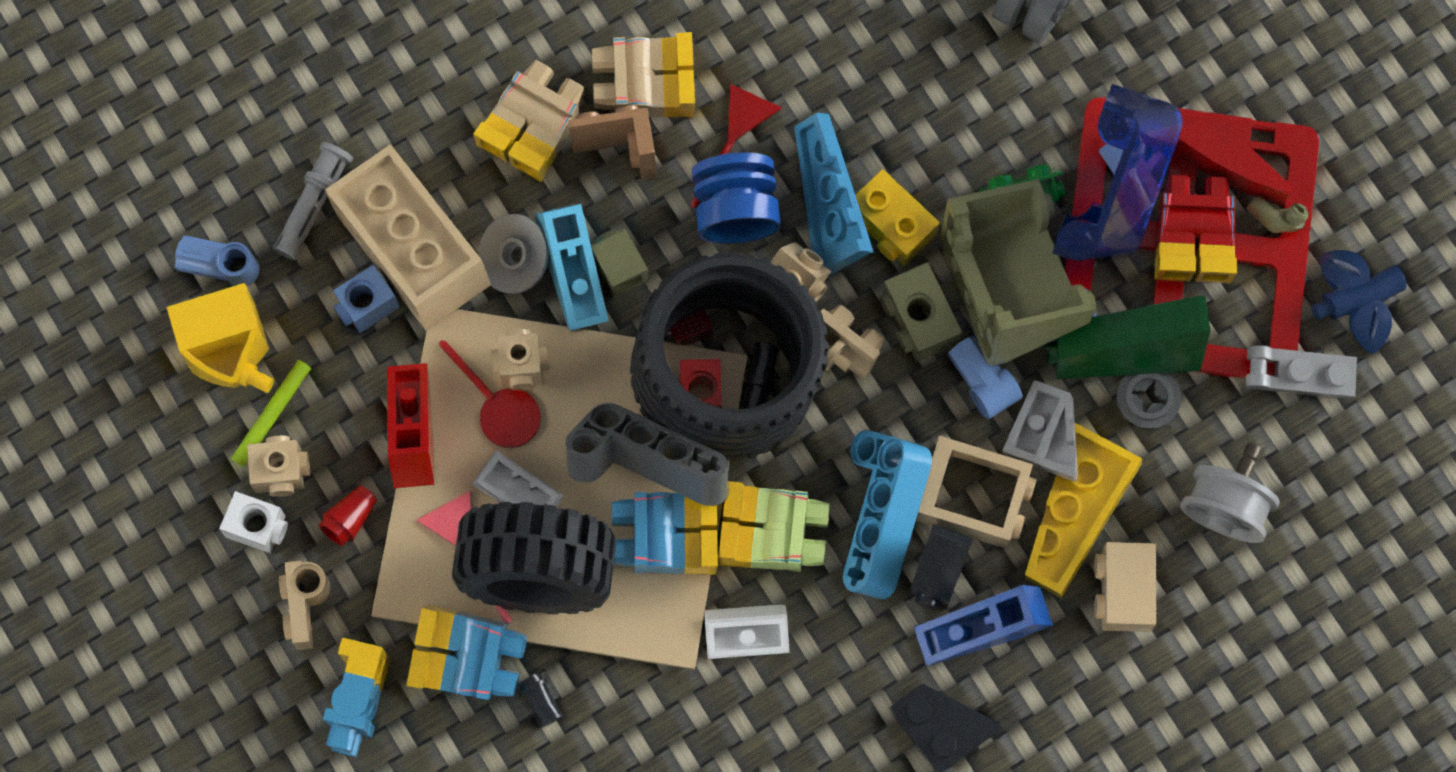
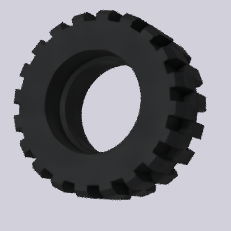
(534, 558)

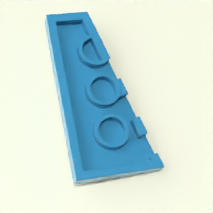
(830, 201)

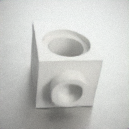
(241, 510)

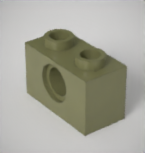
(920, 289)

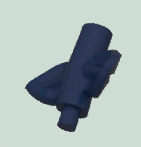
(1359, 296)

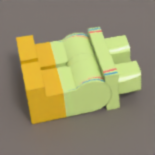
(768, 529)

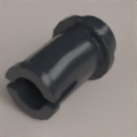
(540, 699)

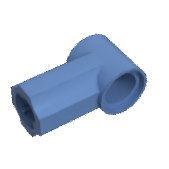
(214, 260)
(989, 386)

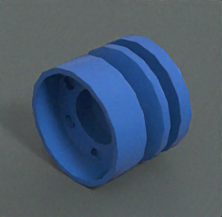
(736, 198)

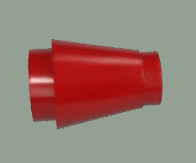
(346, 517)

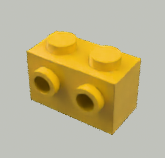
(895, 218)

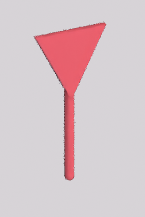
(445, 523)

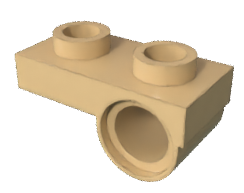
(298, 622)

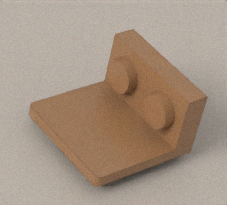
(624, 127)

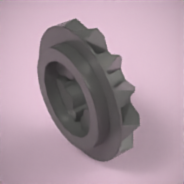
(1158, 415)

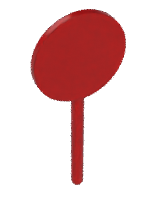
(508, 415)

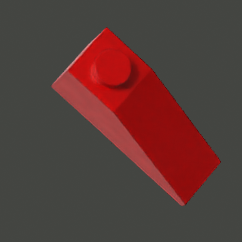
(410, 426)

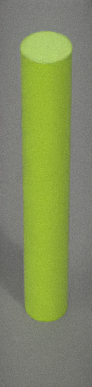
(271, 411)

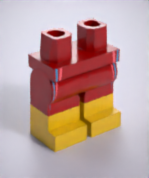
(1197, 218)

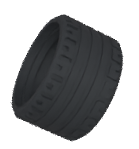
(755, 289)

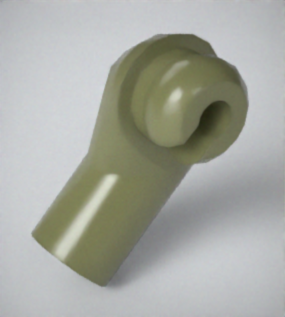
(1278, 220)

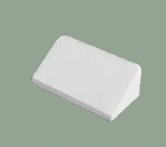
(746, 631)

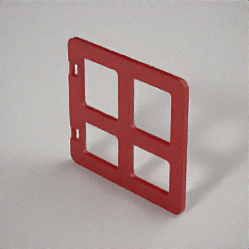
(1283, 254)

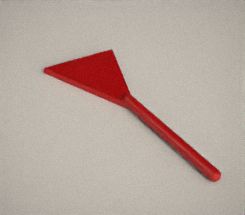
(745, 114)

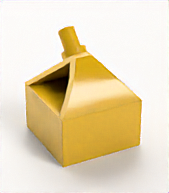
(222, 338)

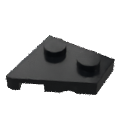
(942, 726)

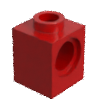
(702, 372)

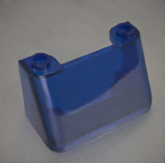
(1148, 136)

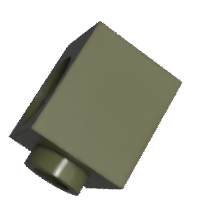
(619, 262)

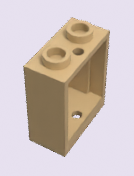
(968, 526)

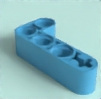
(887, 511)

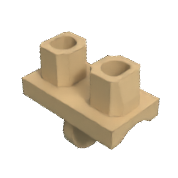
(846, 347)

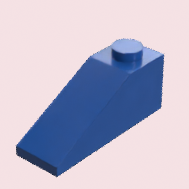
(984, 624)

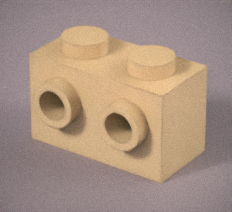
(1127, 587)

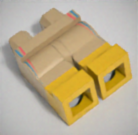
(647, 75)
(530, 121)

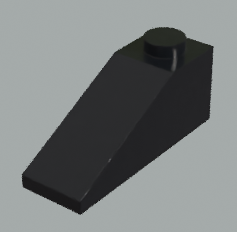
(939, 567)

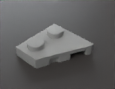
(1045, 432)

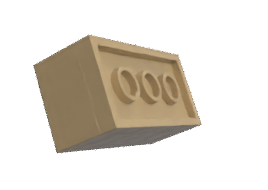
(408, 237)

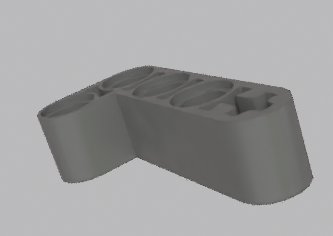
(647, 448)

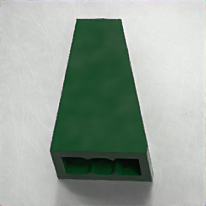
(1135, 342)

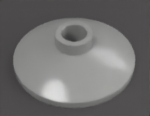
(500, 253)

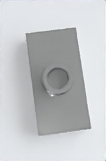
(511, 483)

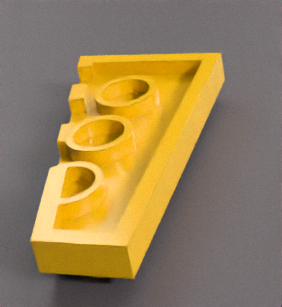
(1079, 510)

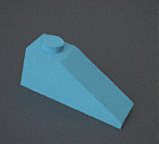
(573, 266)

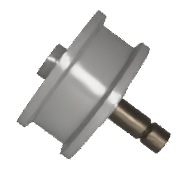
(1231, 500)

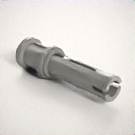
(324, 174)

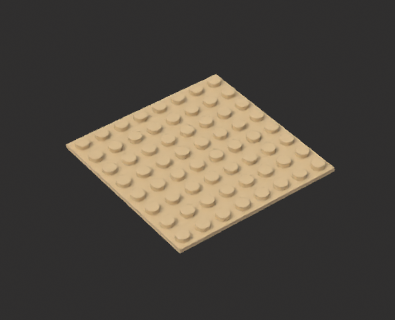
(648, 613)

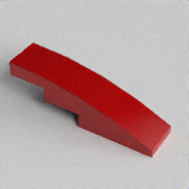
(1235, 161)

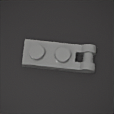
(1302, 372)

